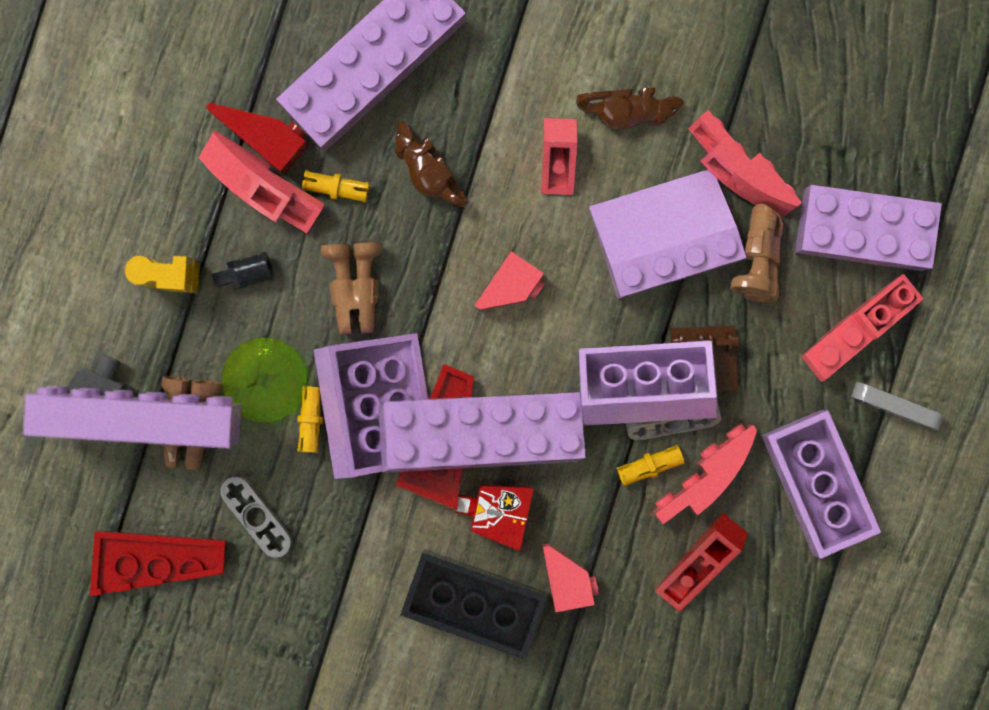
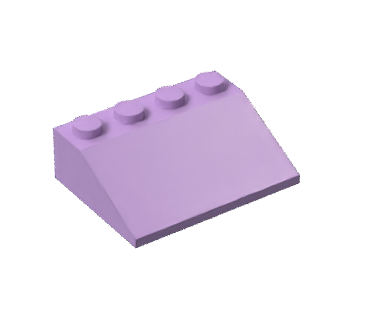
(666, 233)
(353, 386)

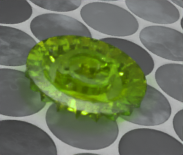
(272, 358)

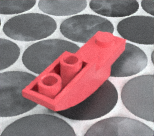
(749, 178)
(256, 185)
(861, 327)
(719, 468)

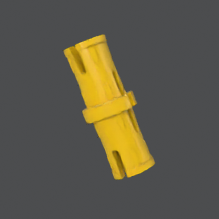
(335, 186)
(310, 420)
(650, 465)

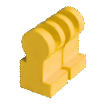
(176, 277)

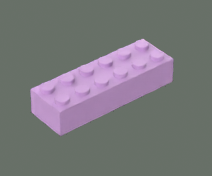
(368, 65)
(132, 419)
(481, 432)

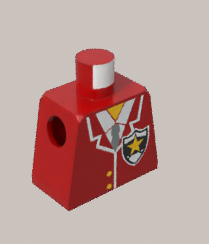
(498, 512)

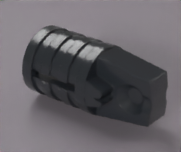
(245, 272)

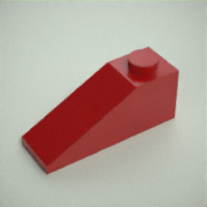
(266, 135)
(702, 562)

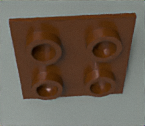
(724, 351)

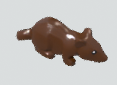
(623, 110)
(427, 173)

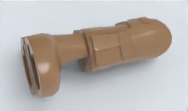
(764, 249)
(350, 293)
(179, 385)

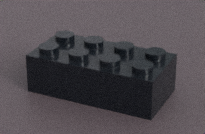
(474, 604)

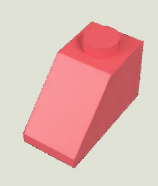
(559, 156)
(511, 284)
(568, 581)

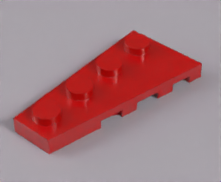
(440, 485)
(142, 560)

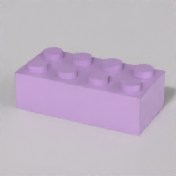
(868, 228)
(647, 383)
(821, 483)

